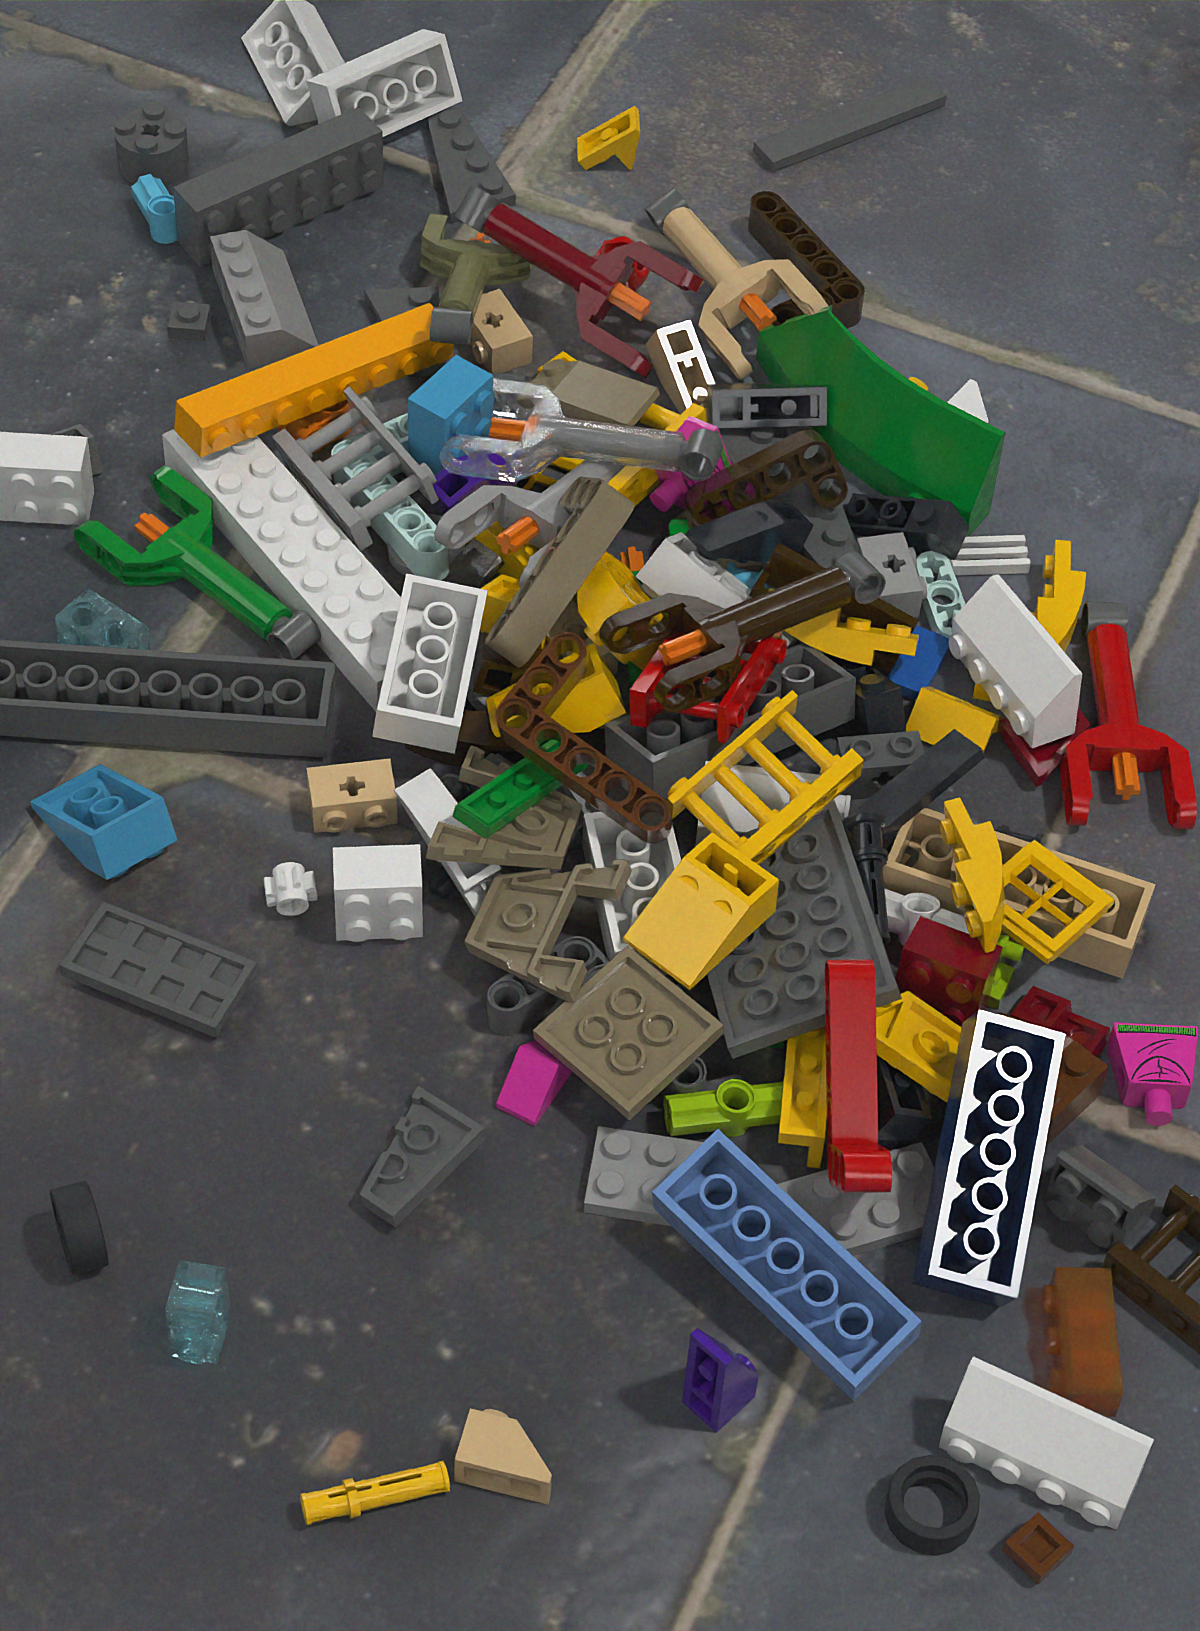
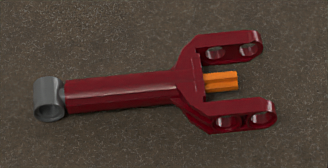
(595, 280)

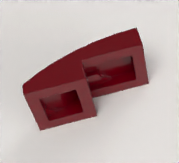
(1055, 1013)

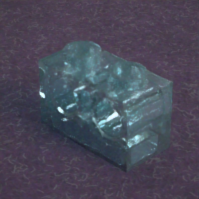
(99, 623)
(198, 1312)

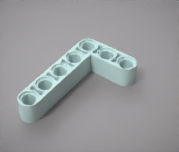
(405, 523)

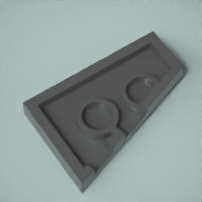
(421, 1156)

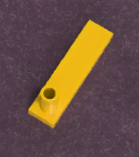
(638, 482)

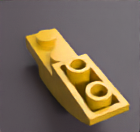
(1062, 597)
(855, 638)
(977, 871)

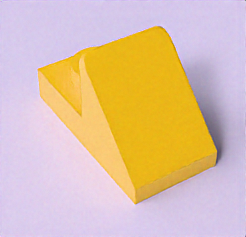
(614, 137)

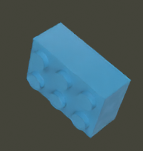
(447, 405)

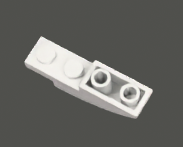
(426, 804)

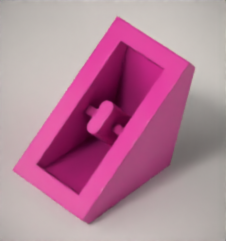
(532, 1083)

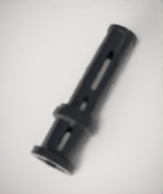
(870, 860)

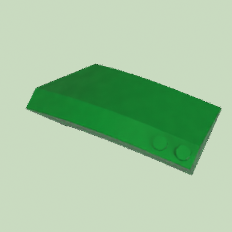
(882, 422)

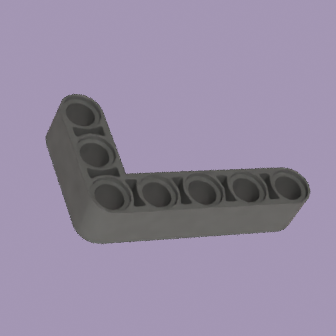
(533, 1003)

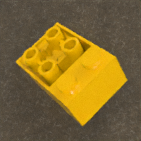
(703, 911)

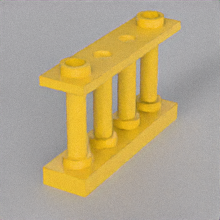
(805, 798)

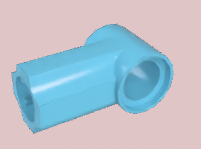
(156, 207)

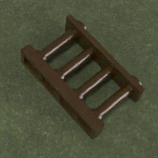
(1157, 1295)

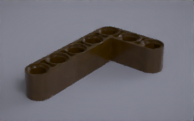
(789, 237)

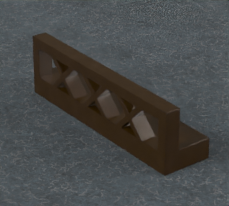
(788, 566)

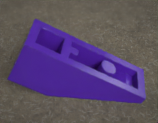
(717, 1380)

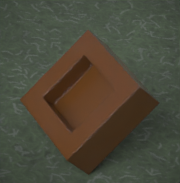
(1038, 1548)

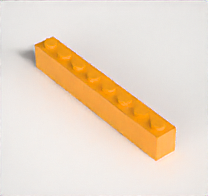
(308, 381)

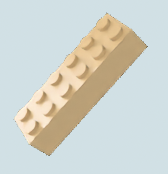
(1103, 947)

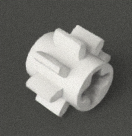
(290, 888)

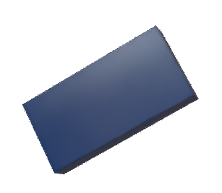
(920, 670)

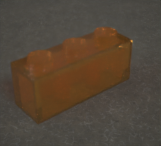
(1083, 1338)

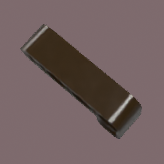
(764, 487)

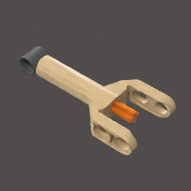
(737, 289)

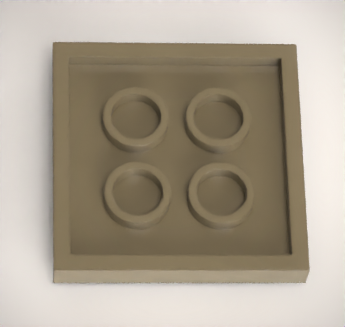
(628, 1032)

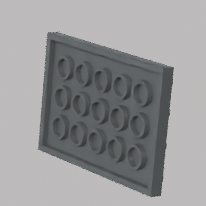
(776, 976)

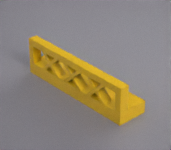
(804, 1095)

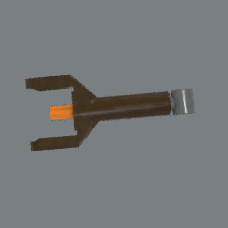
(723, 633)

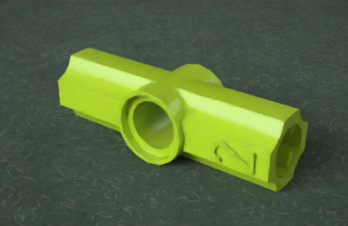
(710, 1109)

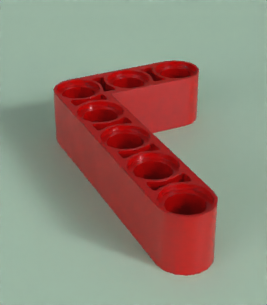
(853, 1152)

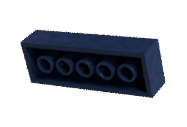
(989, 1159)

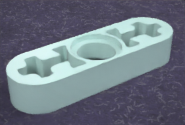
(945, 585)

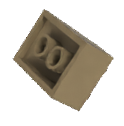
(594, 393)

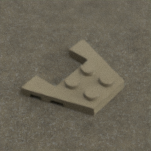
(531, 840)
(526, 916)

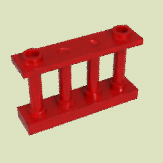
(735, 703)

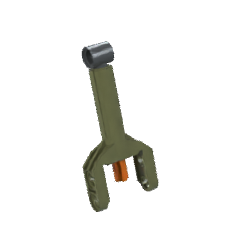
(468, 270)

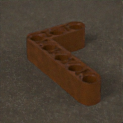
(573, 750)

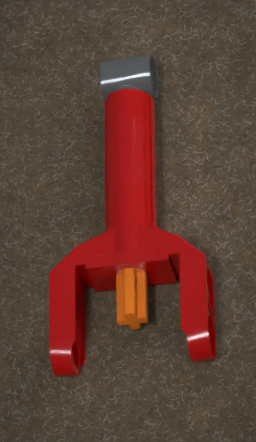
(1119, 740)

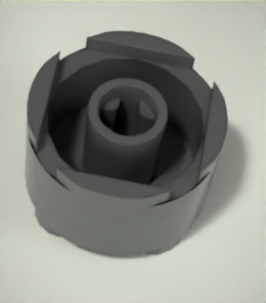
(151, 143)

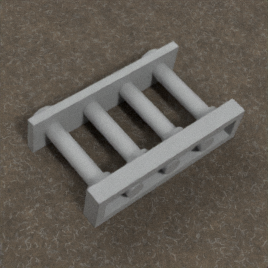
(336, 497)

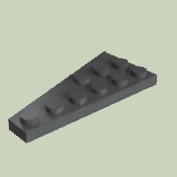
(831, 531)

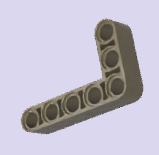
(594, 522)

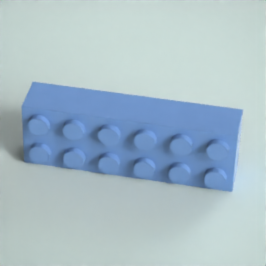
(786, 1264)

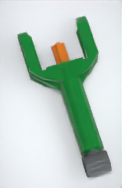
(188, 554)

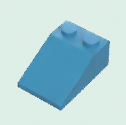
(107, 820)

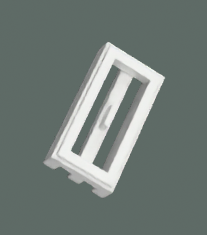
(988, 551)

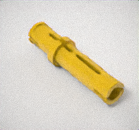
(375, 1492)

